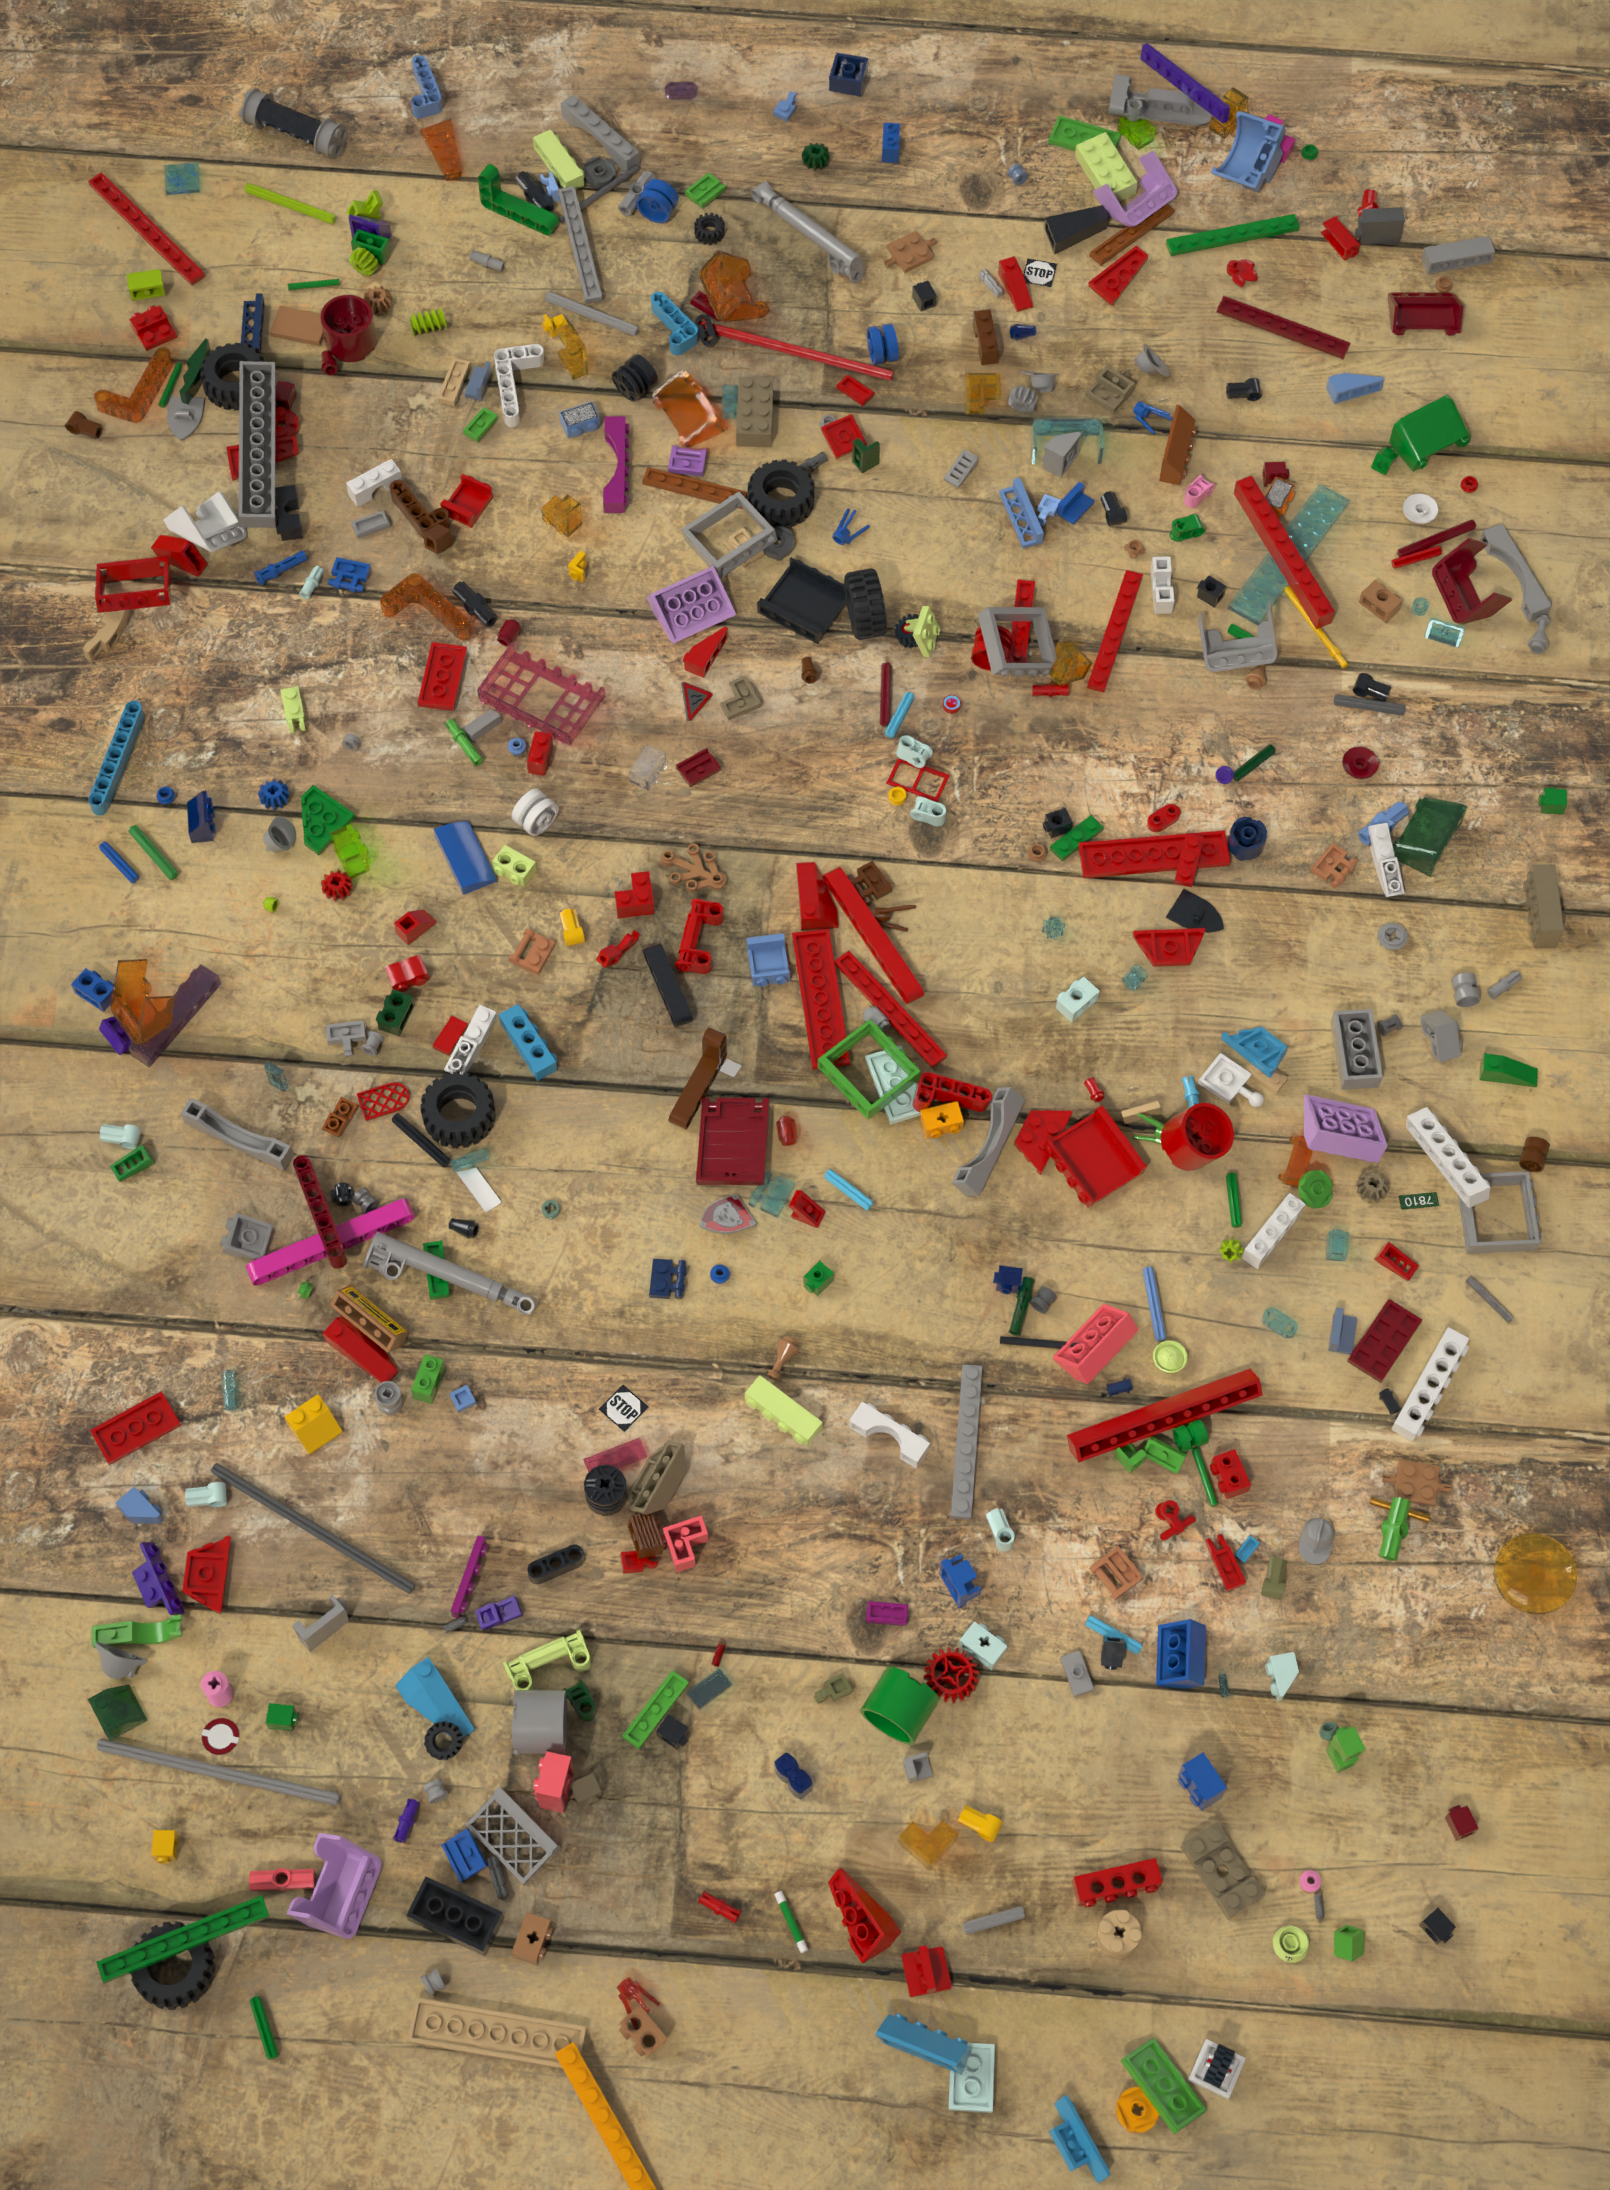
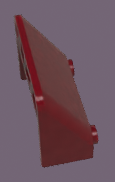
(1425, 311)

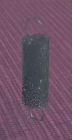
(1223, 1685)

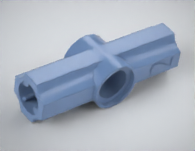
(1390, 816)

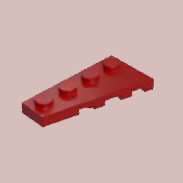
(1117, 276)
(285, 448)

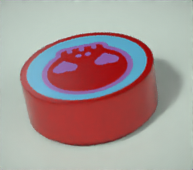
(951, 704)

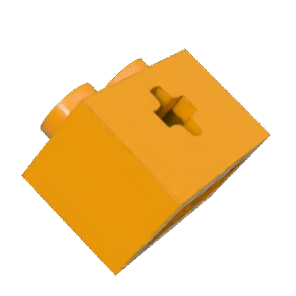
(932, 1120)

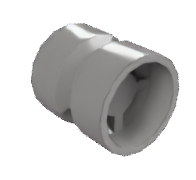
(1466, 989)
(388, 1398)

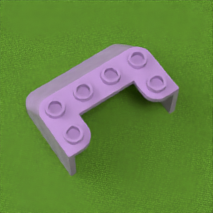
(341, 1887)

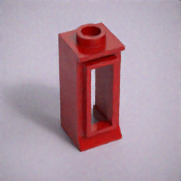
(1340, 238)

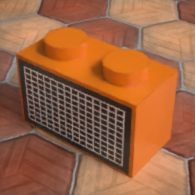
(1280, 495)

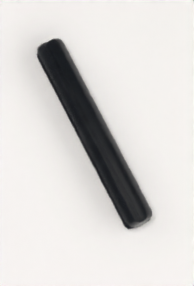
(421, 1140)

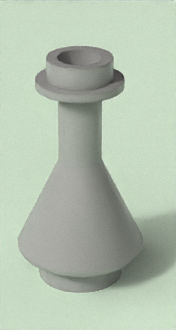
(1539, 642)

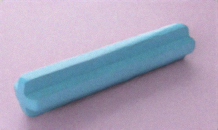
(899, 715)
(848, 1189)
(1109, 1631)

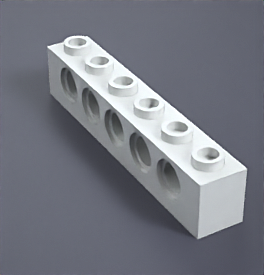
(1448, 1157)
(1404, 1423)

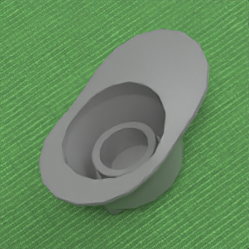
(1150, 363)
(1041, 381)
(279, 835)
(1316, 1540)

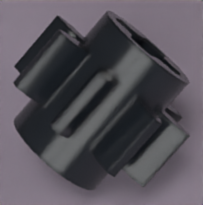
(342, 1194)

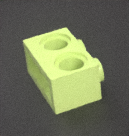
(516, 863)

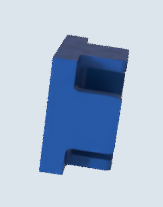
(958, 1579)

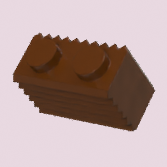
(646, 1535)

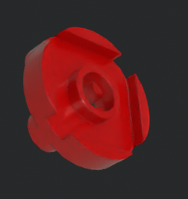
(291, 421)

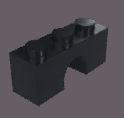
(289, 524)

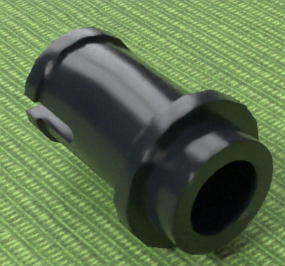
(1389, 1401)

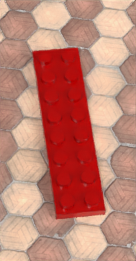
(1148, 854)
(819, 994)

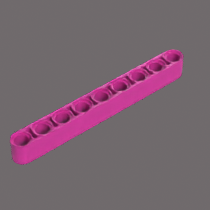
(312, 1249)

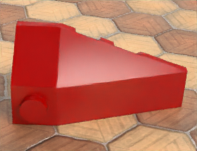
(360, 1349)

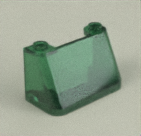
(1428, 833)

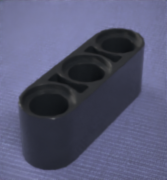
(563, 1557)

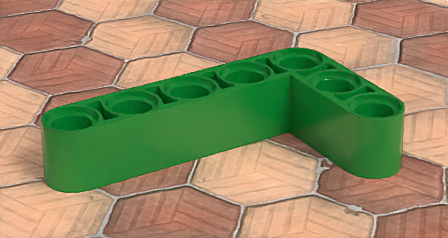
(513, 207)

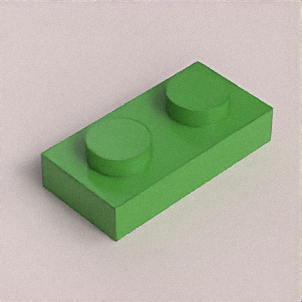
(480, 424)
(1164, 1454)

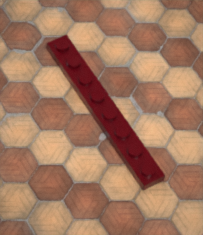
(1283, 327)

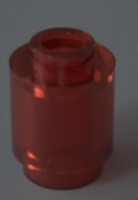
(787, 1131)

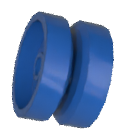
(657, 201)
(882, 344)

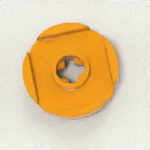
(1133, 2122)

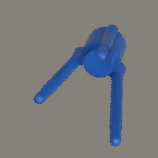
(1143, 411)
(842, 533)

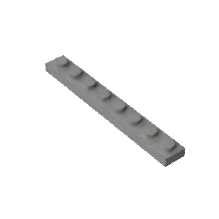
(580, 245)
(966, 1442)

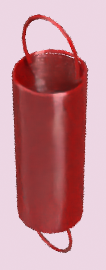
(718, 1655)

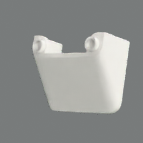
(214, 530)

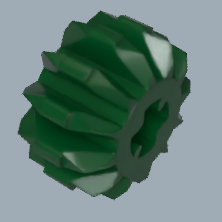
(815, 156)

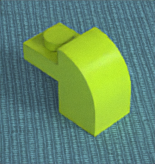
(369, 208)

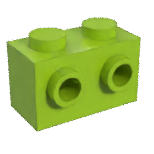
(145, 284)

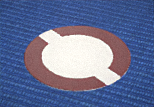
(220, 1736)

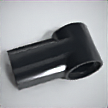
(1249, 389)
(1113, 511)
(1366, 685)

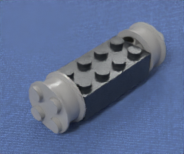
(263, 111)

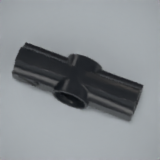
(534, 191)
(474, 604)

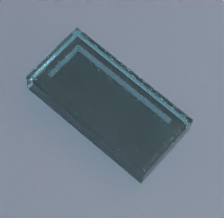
(276, 1076)
(709, 1689)

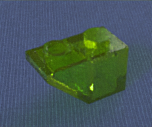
(1138, 132)

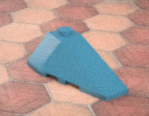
(429, 1695)

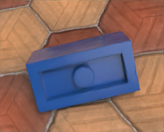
(1074, 504)

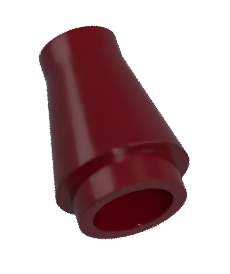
(329, 365)

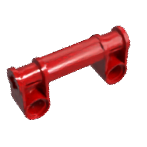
(690, 957)

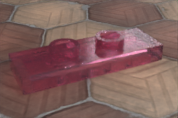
(618, 1456)

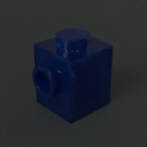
(1008, 1279)

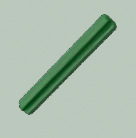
(153, 852)

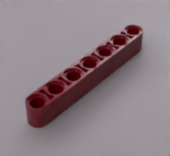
(320, 1212)

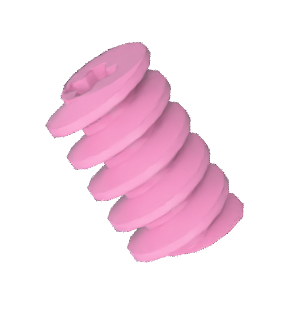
(217, 1688)

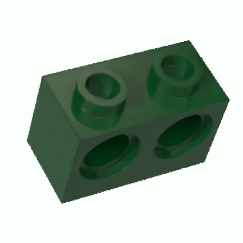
(398, 1013)

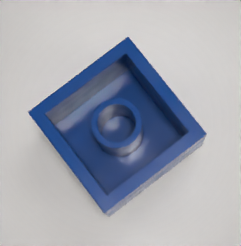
(1201, 1781)

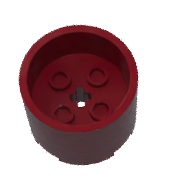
(348, 328)

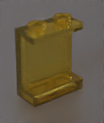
(574, 354)

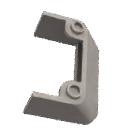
(1239, 653)

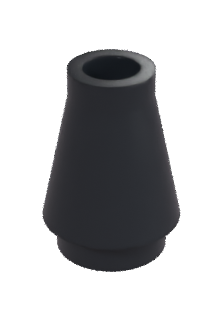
(465, 1227)

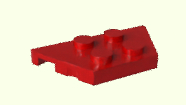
(1169, 946)
(1036, 1130)
(207, 1574)

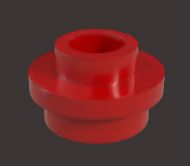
(1469, 480)

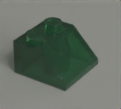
(117, 1710)

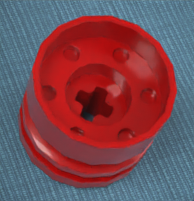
(979, 653)

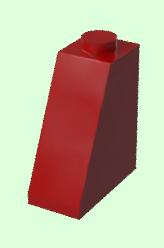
(181, 554)

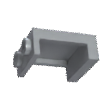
(324, 1626)

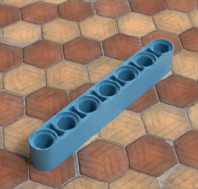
(113, 764)

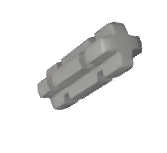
(991, 283)

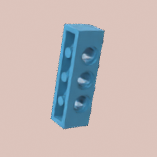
(540, 1066)

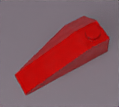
(815, 902)
(867, 1922)

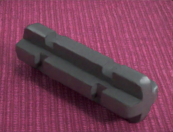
(497, 1877)

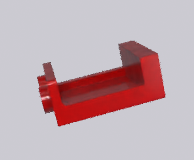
(468, 500)

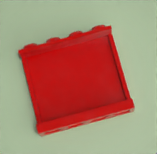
(1095, 1157)

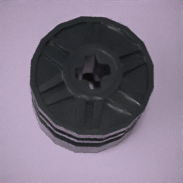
(634, 377)
(603, 1500)

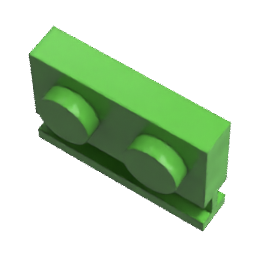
(705, 190)

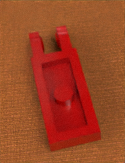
(1225, 1564)

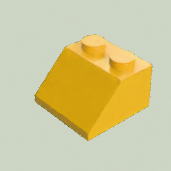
(313, 1424)

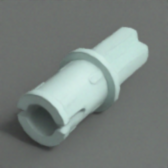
(311, 582)

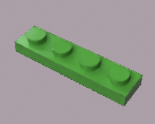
(655, 1710)

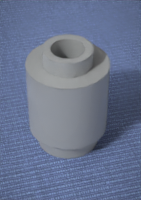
(876, 1017)

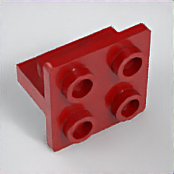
(926, 1971)

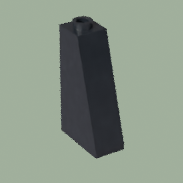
(1074, 227)

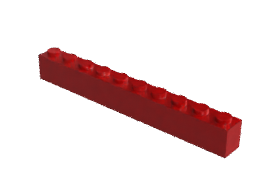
(1284, 552)
(1164, 1415)

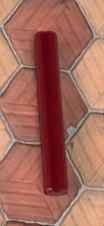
(885, 694)

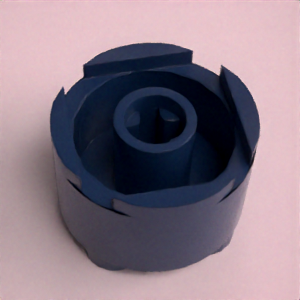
(1247, 838)

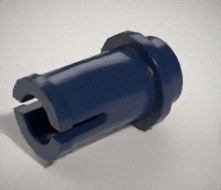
(1119, 1387)

